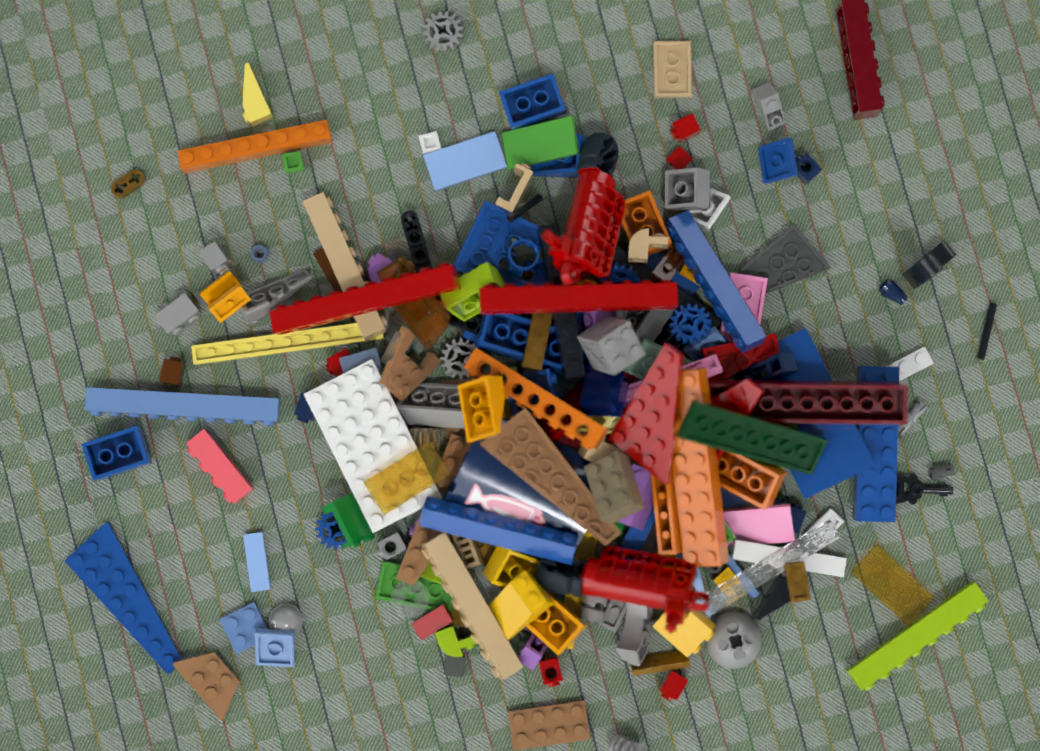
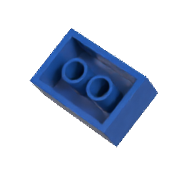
(532, 102)
(117, 453)

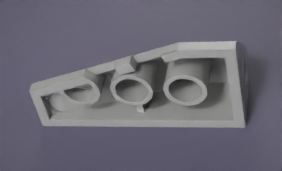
(271, 295)

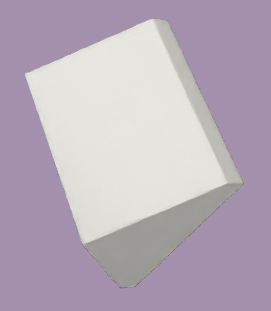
(706, 217)

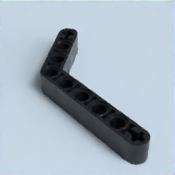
(421, 247)

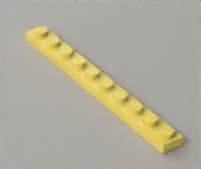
(278, 344)

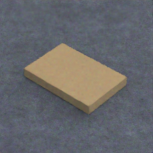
(672, 69)

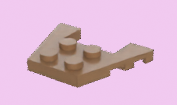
(401, 373)

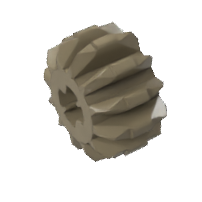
(424, 434)

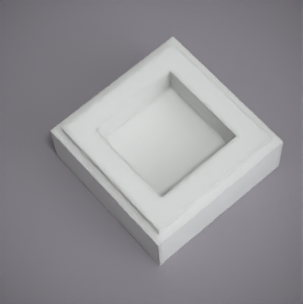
(429, 142)

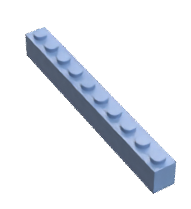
(182, 405)

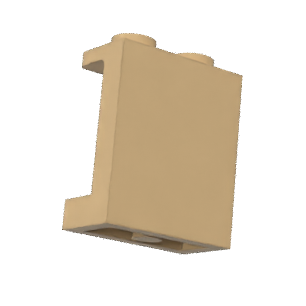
(523, 171)

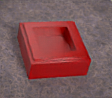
(679, 159)

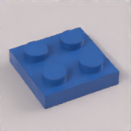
(778, 161)

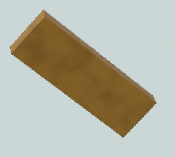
(537, 341)
(661, 662)

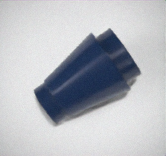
(893, 292)

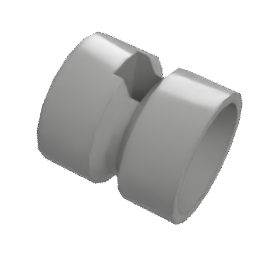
(593, 608)

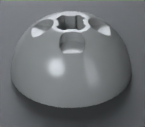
(726, 635)

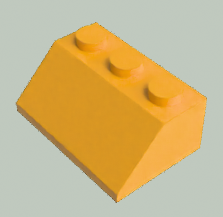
(557, 626)

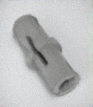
(912, 416)

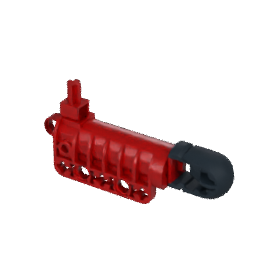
(591, 214)
(629, 581)

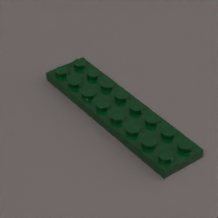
(751, 437)

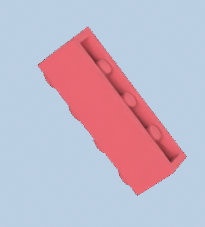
(219, 466)

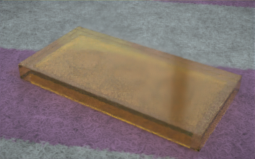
(407, 478)
(892, 585)

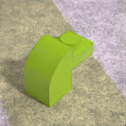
(450, 644)

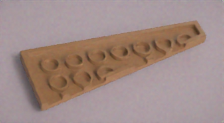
(536, 460)
(414, 561)

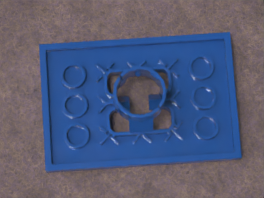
(489, 243)

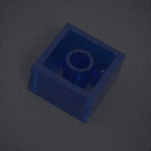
(604, 394)

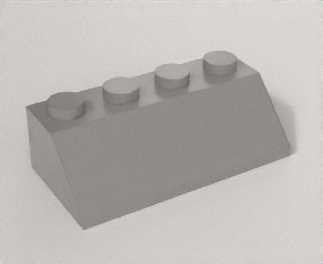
(433, 406)

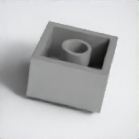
(687, 189)

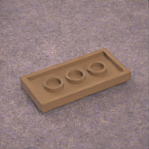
(549, 725)

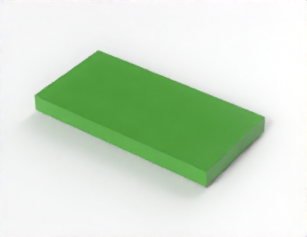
(541, 142)
(388, 581)

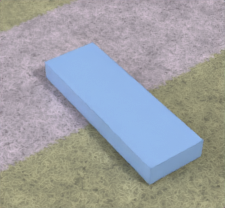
(257, 562)

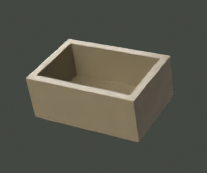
(614, 487)

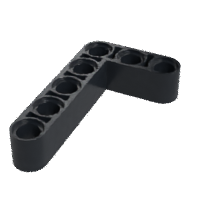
(929, 265)

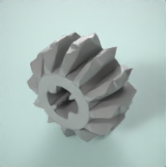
(624, 743)

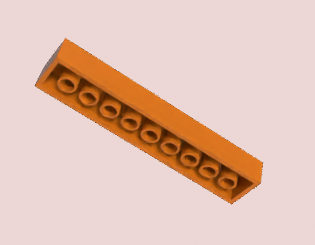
(698, 483)

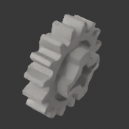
(436, 26)
(450, 363)

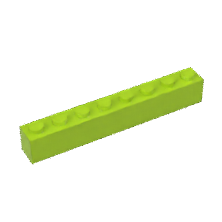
(916, 636)

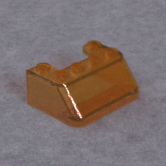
(424, 317)

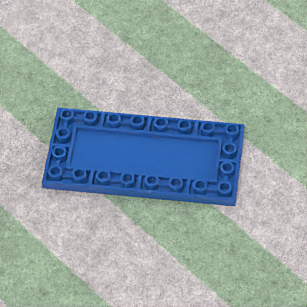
(845, 450)

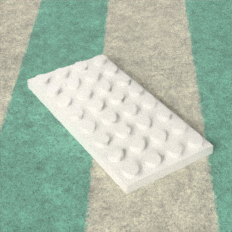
(365, 436)

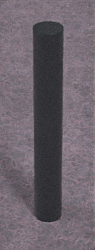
(524, 208)
(987, 331)

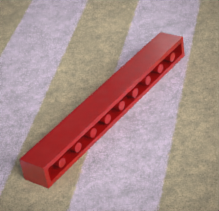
(578, 297)
(365, 299)

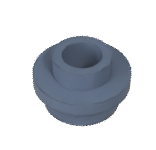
(259, 247)

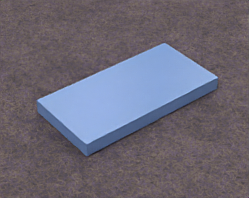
(465, 161)

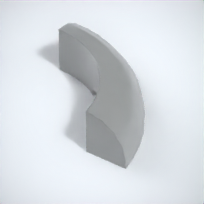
(635, 634)

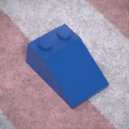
(562, 167)

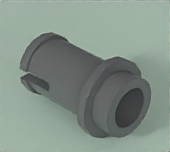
(940, 472)

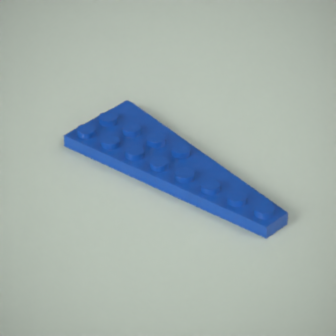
(110, 576)

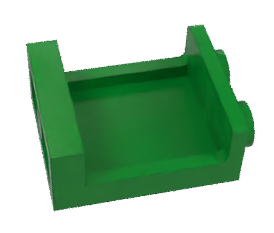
(350, 520)

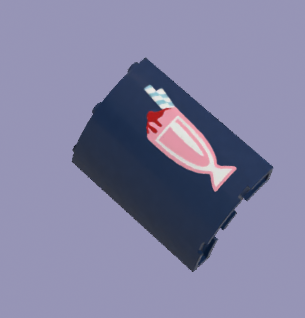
(494, 488)

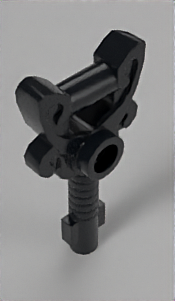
(916, 489)

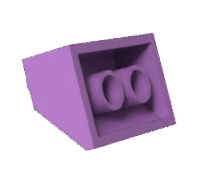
(644, 484)

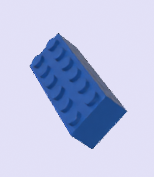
(508, 336)

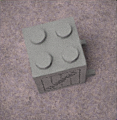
(611, 345)

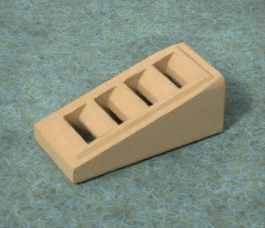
(473, 547)

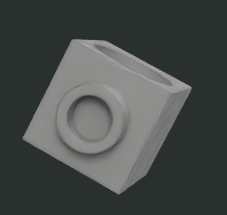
(400, 546)

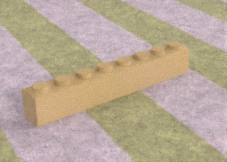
(341, 258)
(471, 606)

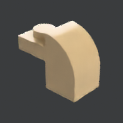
(641, 242)

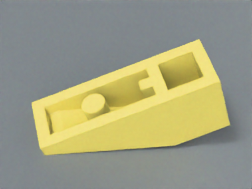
(253, 99)

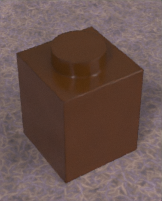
(172, 371)

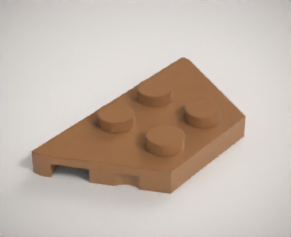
(210, 680)

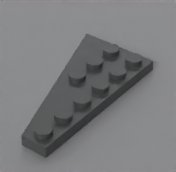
(786, 261)

